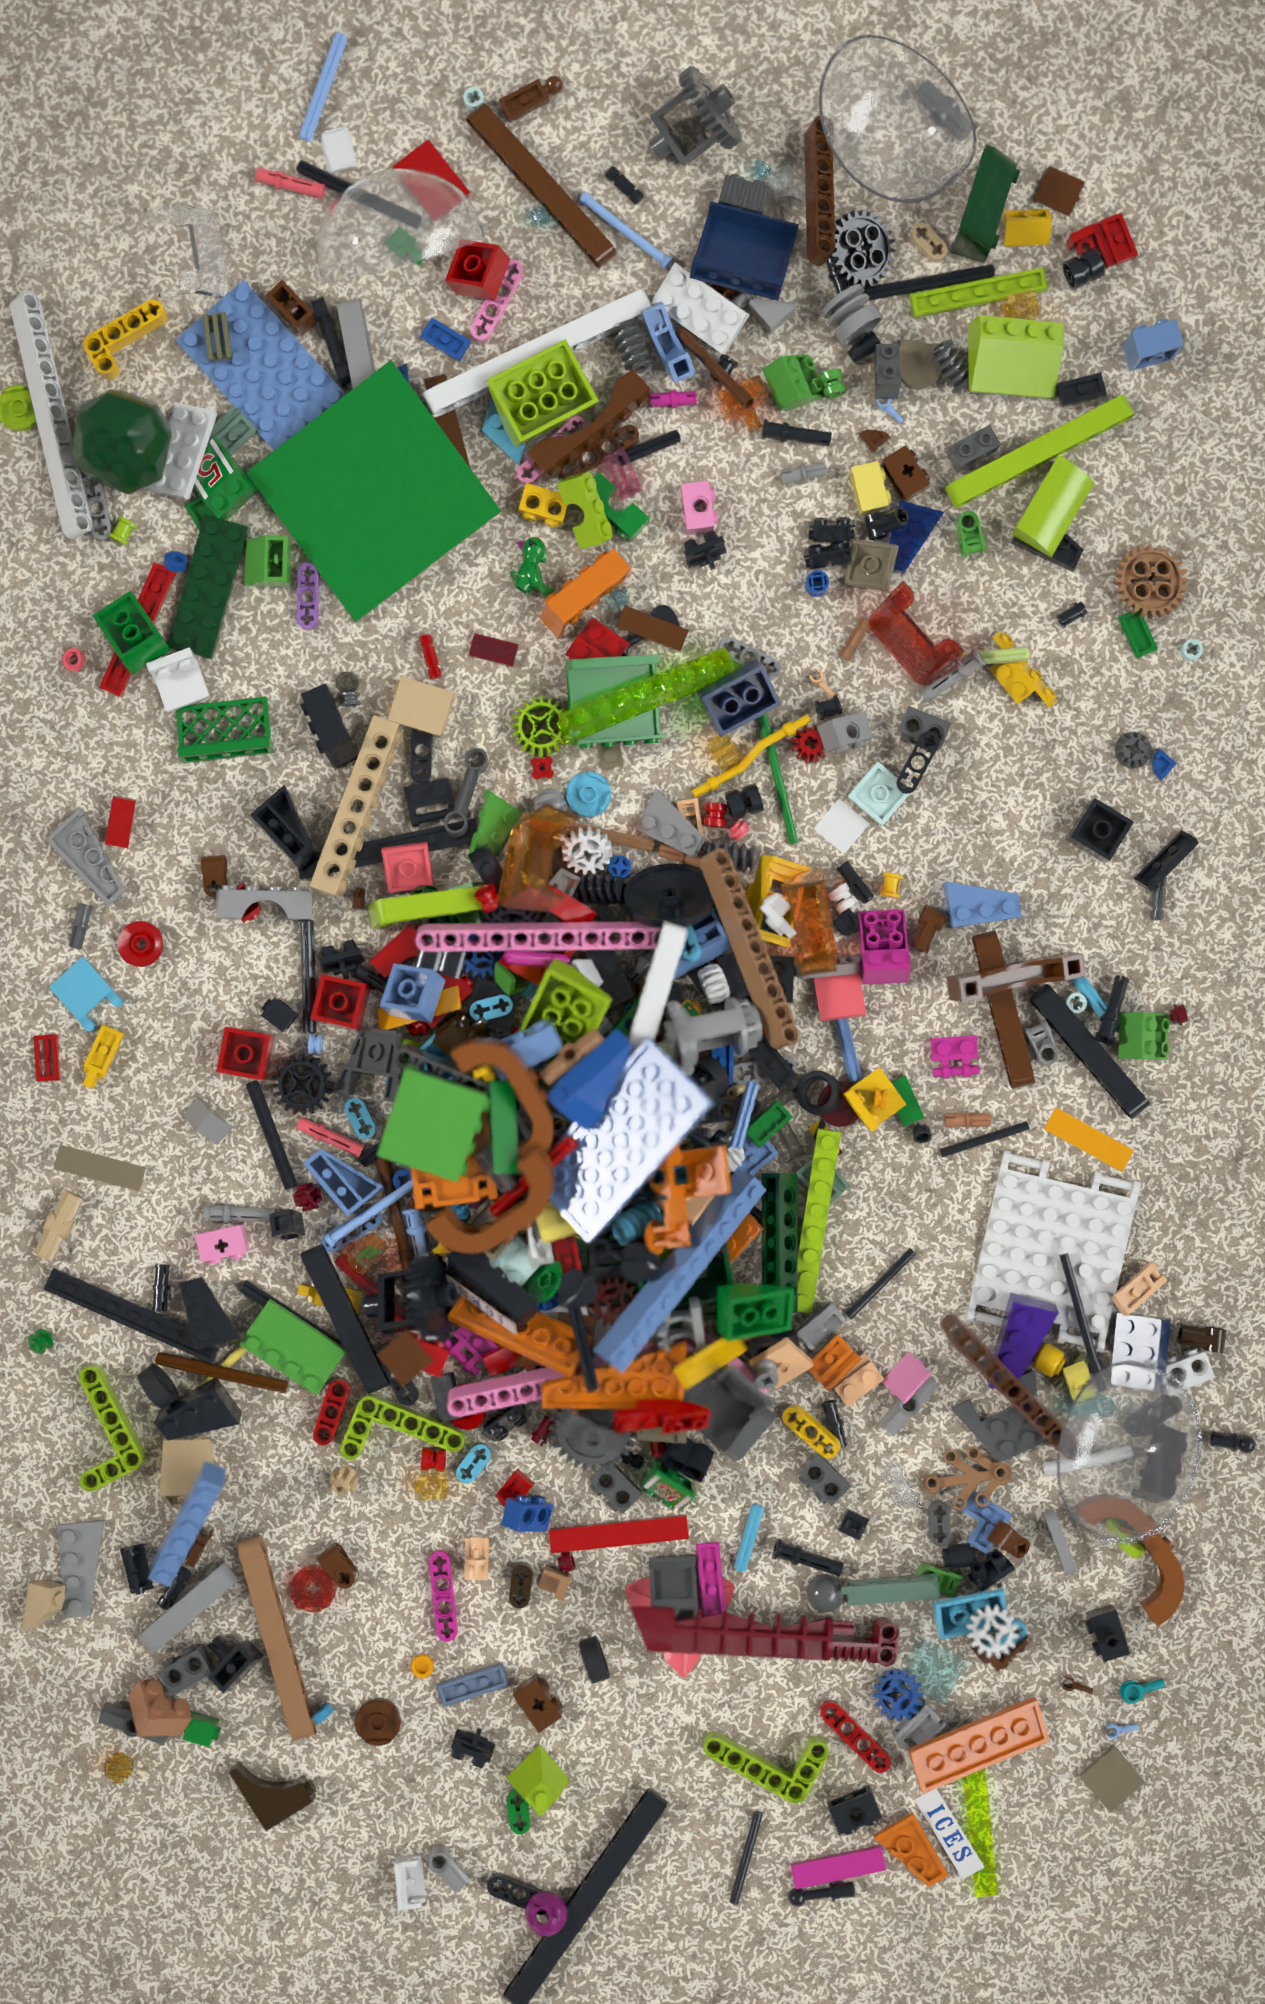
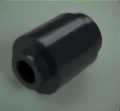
(959, 1555)

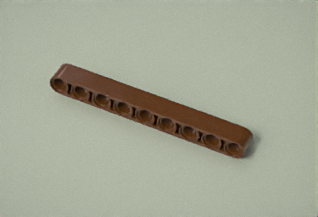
(541, 185)
(1003, 1380)

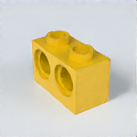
(546, 499)

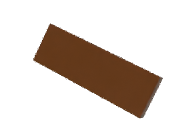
(652, 628)

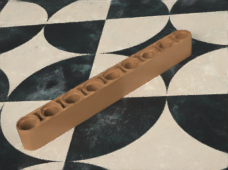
(749, 948)
(276, 1637)

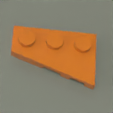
(912, 1847)

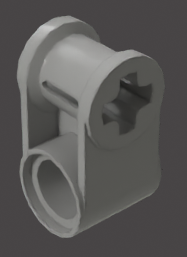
(1041, 1041)

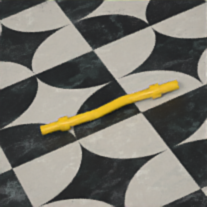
(788, 730)

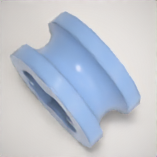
(315, 1044)

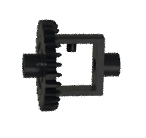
(430, 1297)

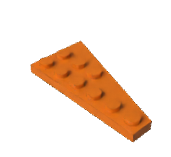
(646, 1377)

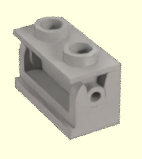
(920, 1727)

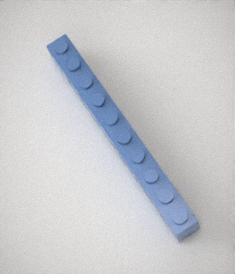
(679, 1272)

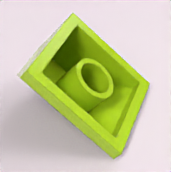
(538, 1780)

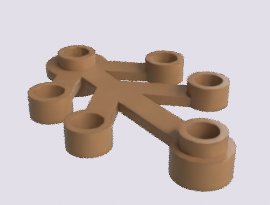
(970, 1477)

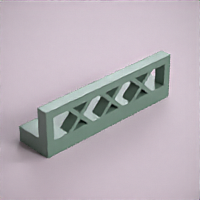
(891, 1589)

